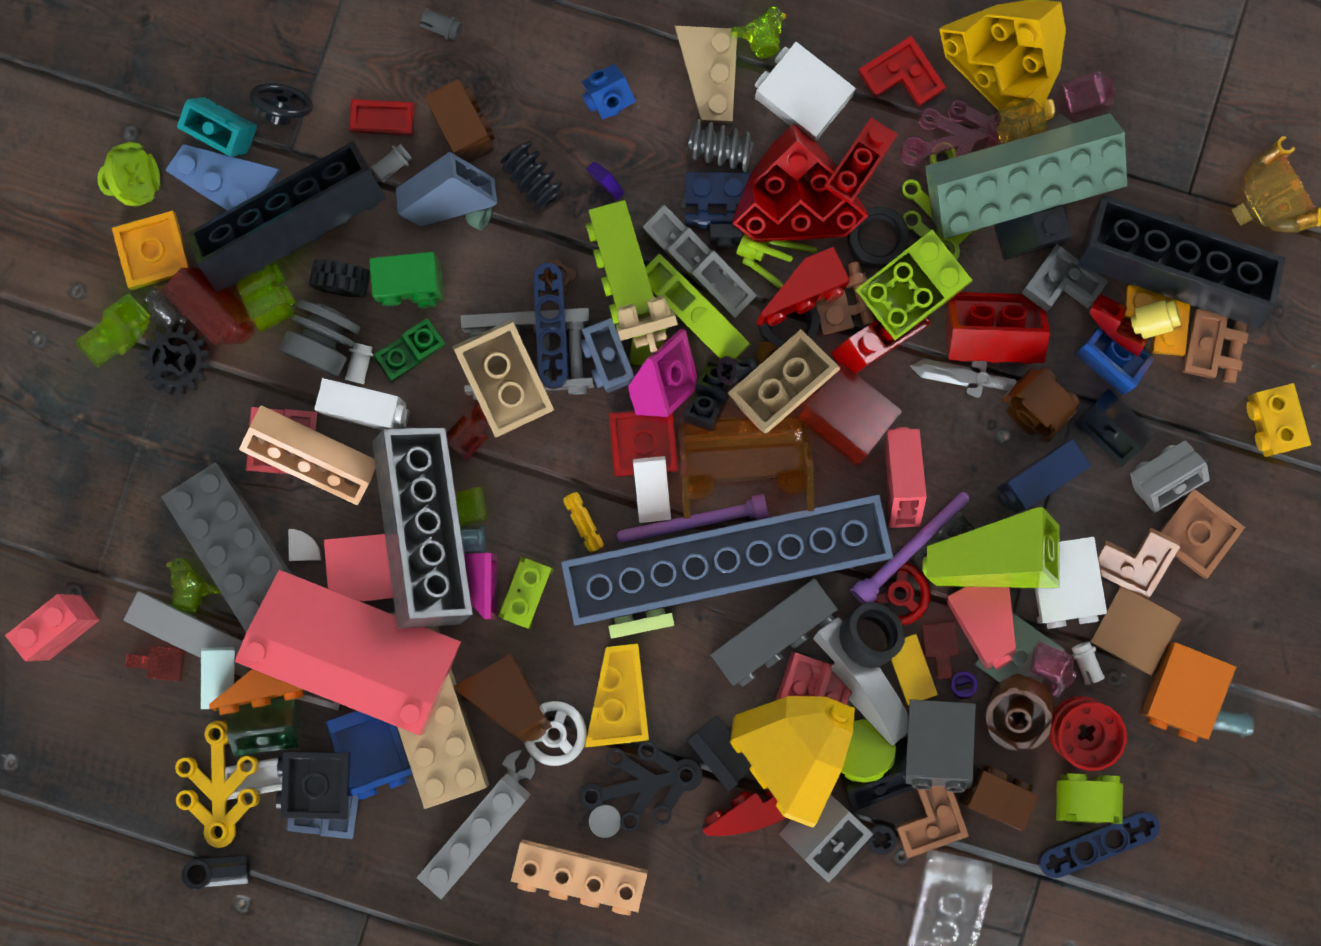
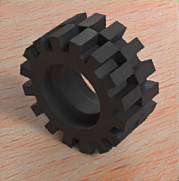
(339, 278)

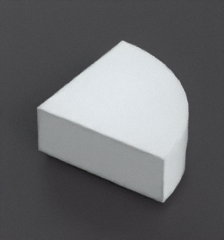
(303, 547)

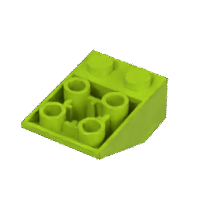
(914, 285)

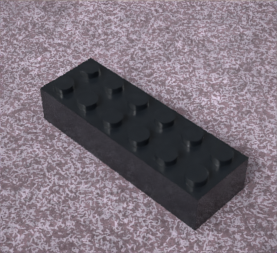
(285, 217)
(1182, 262)

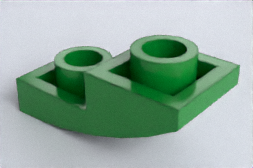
(409, 350)

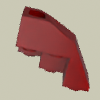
(789, 198)

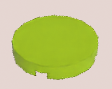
(867, 754)

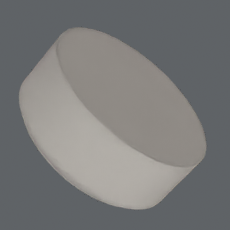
(605, 821)

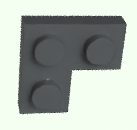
(1059, 274)

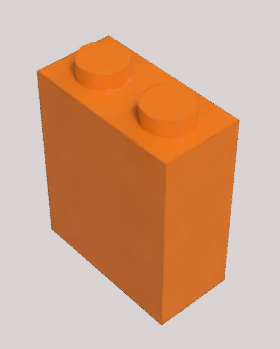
(1187, 692)

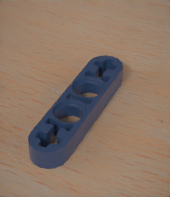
(546, 326)
(1100, 850)

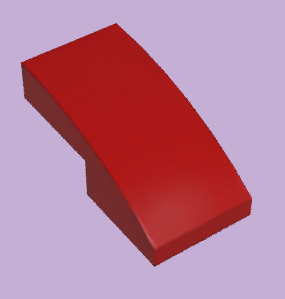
(1109, 317)

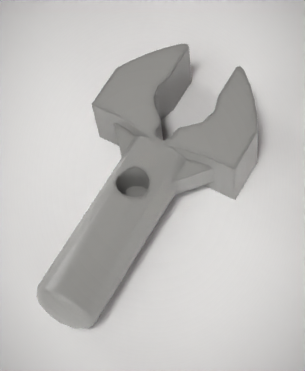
(527, 772)

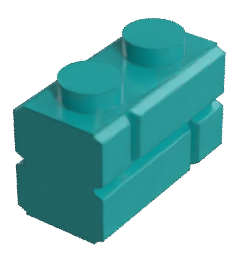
(217, 126)

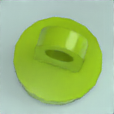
(129, 174)

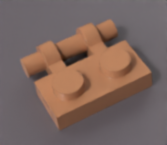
(837, 314)
(1206, 343)

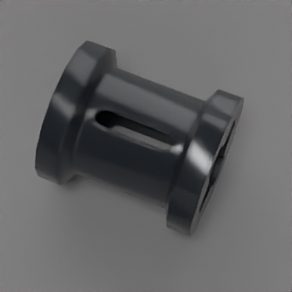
(736, 368)

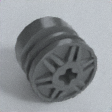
(319, 337)

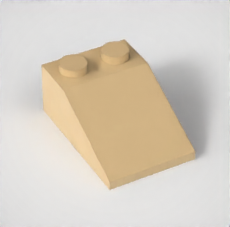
(503, 378)

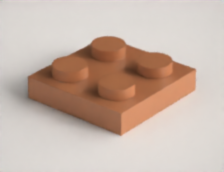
(1203, 532)

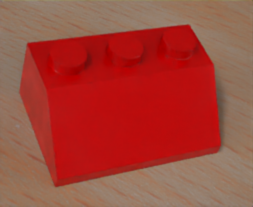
(996, 328)

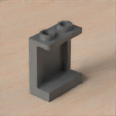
(940, 745)

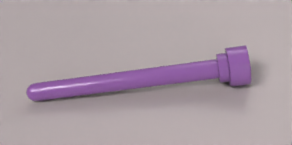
(753, 508)
(868, 589)

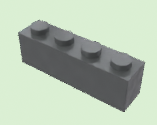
(773, 632)

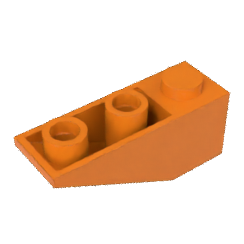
(254, 689)

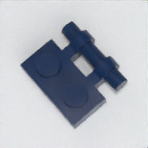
(713, 189)

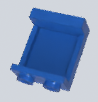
(375, 752)

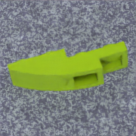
(695, 309)

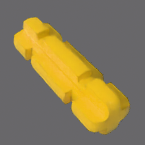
(583, 522)

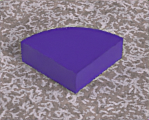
(605, 180)

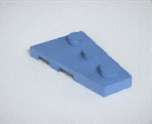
(221, 177)

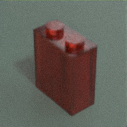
(214, 313)
(848, 414)

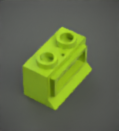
(525, 592)

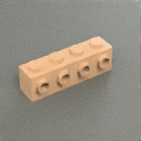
(308, 455)
(579, 876)

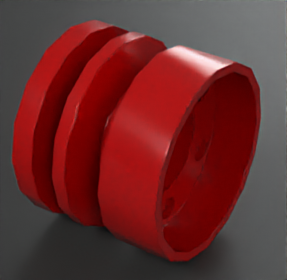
(1105, 733)

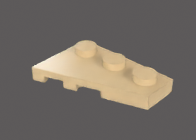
(711, 67)

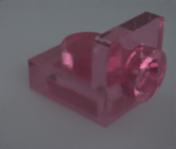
(1089, 92)
(1054, 666)

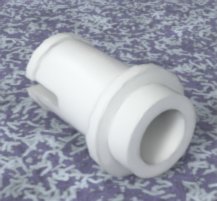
(358, 363)
(1087, 662)

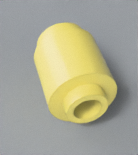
(1156, 318)

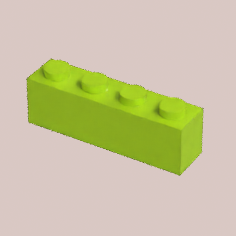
(620, 257)

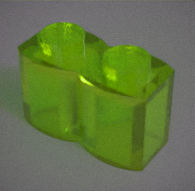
(266, 297)

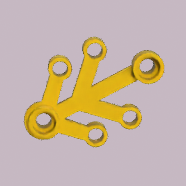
(218, 790)

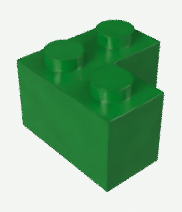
(407, 277)

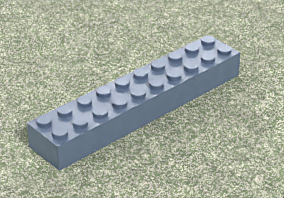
(726, 560)

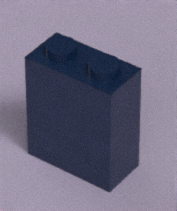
(1043, 477)

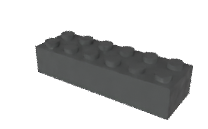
(421, 527)
(227, 538)

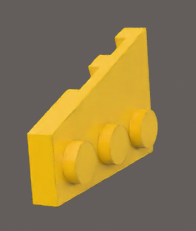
(619, 700)

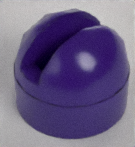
(964, 678)

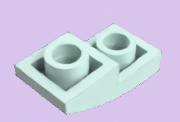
(216, 672)

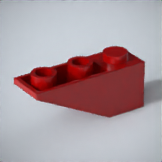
(861, 161)
(813, 280)
(871, 345)

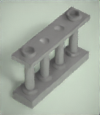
(575, 322)

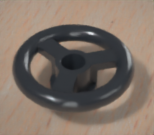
(279, 106)

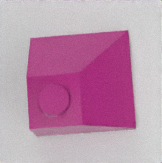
(665, 378)
(482, 583)

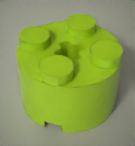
(1089, 800)

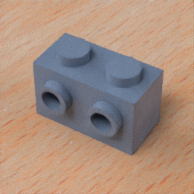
(607, 351)

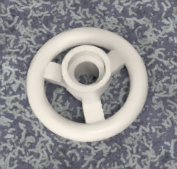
(570, 751)

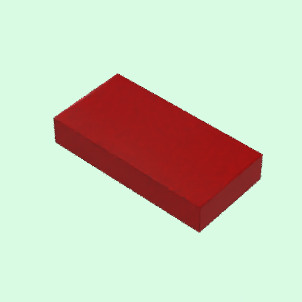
(382, 117)

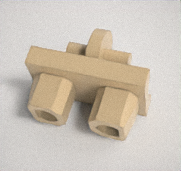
(660, 318)

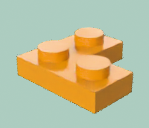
(1168, 343)

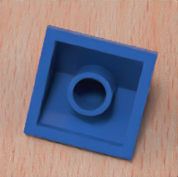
(1113, 362)

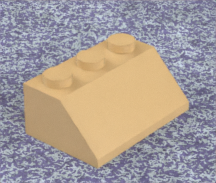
(783, 381)

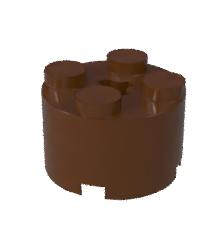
(1040, 404)
(1033, 723)

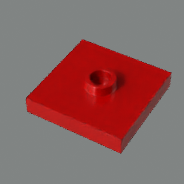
(641, 437)

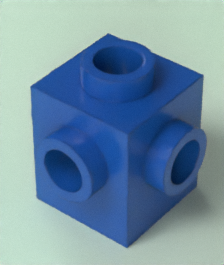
(607, 92)

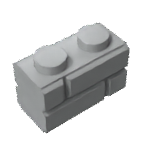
(1169, 475)

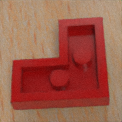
(906, 65)

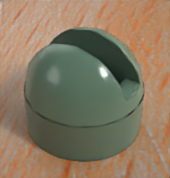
(479, 219)

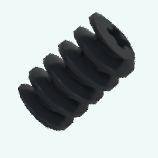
(531, 177)

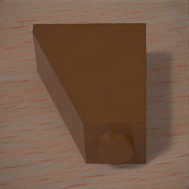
(507, 699)

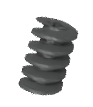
(720, 145)

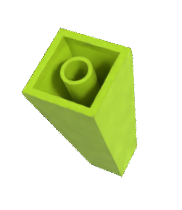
(1007, 553)

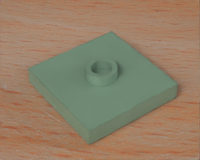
(1025, 640)

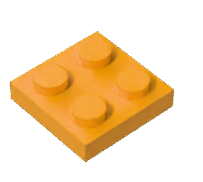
(150, 249)

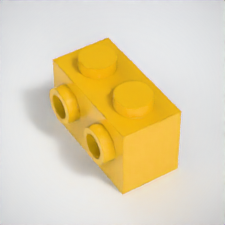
(1278, 420)

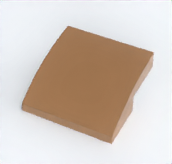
(1136, 630)

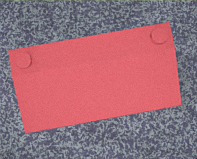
(348, 652)

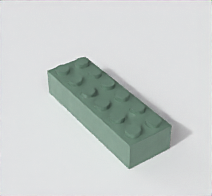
(1027, 175)

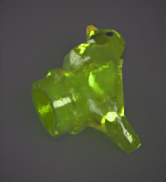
(763, 32)
(188, 586)

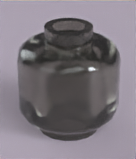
(162, 310)

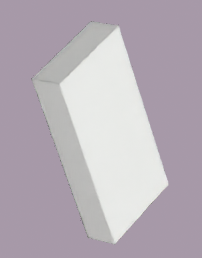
(652, 489)
(264, 780)

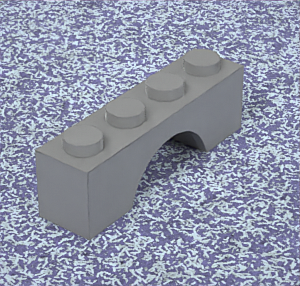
(473, 836)

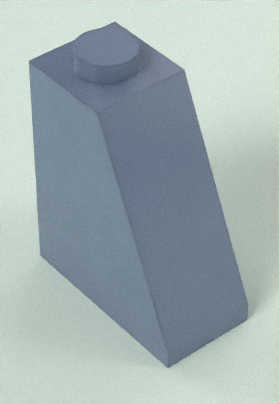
(445, 191)

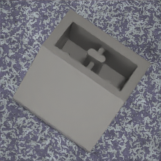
(830, 842)

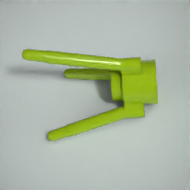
(756, 251)

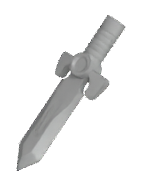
(962, 375)

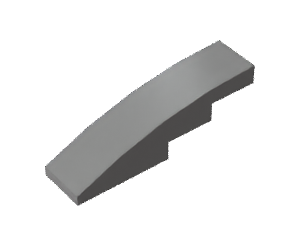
(698, 261)
(179, 627)
(869, 687)

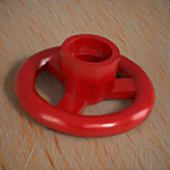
(917, 610)

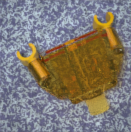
(1276, 194)

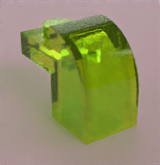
(119, 331)

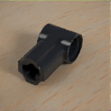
(219, 870)

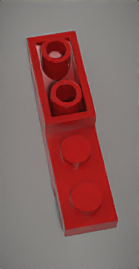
(745, 815)

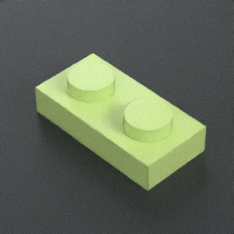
(626, 625)

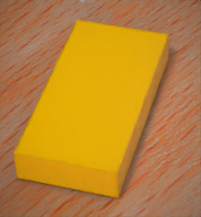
(913, 671)

